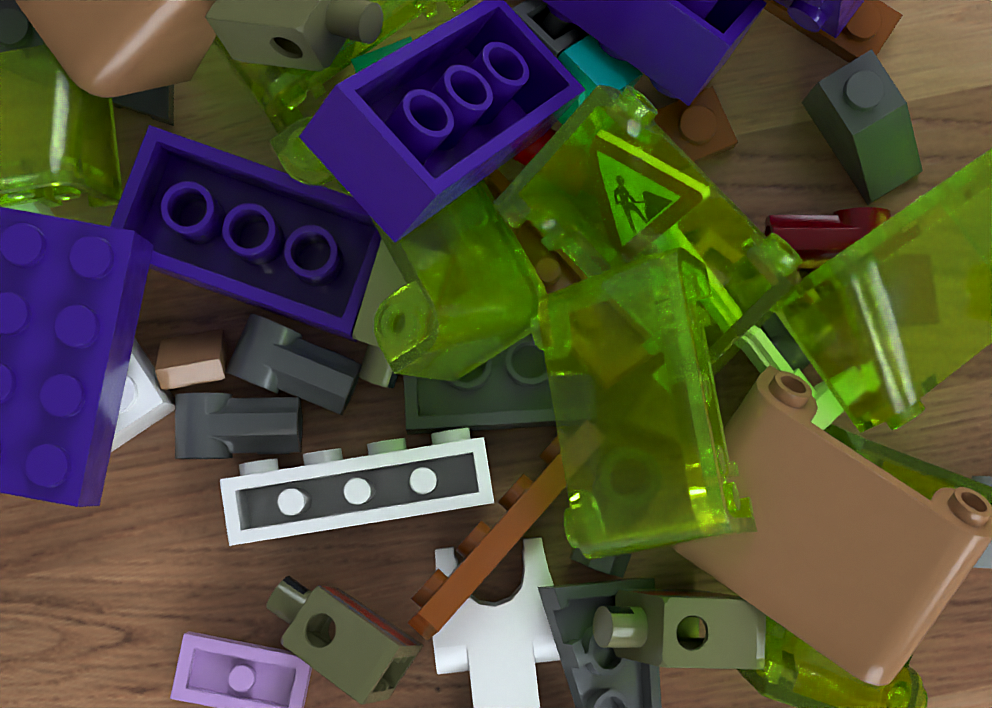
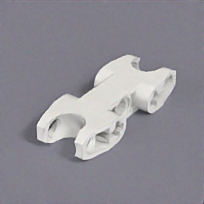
(499, 638)

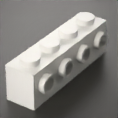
(357, 490)

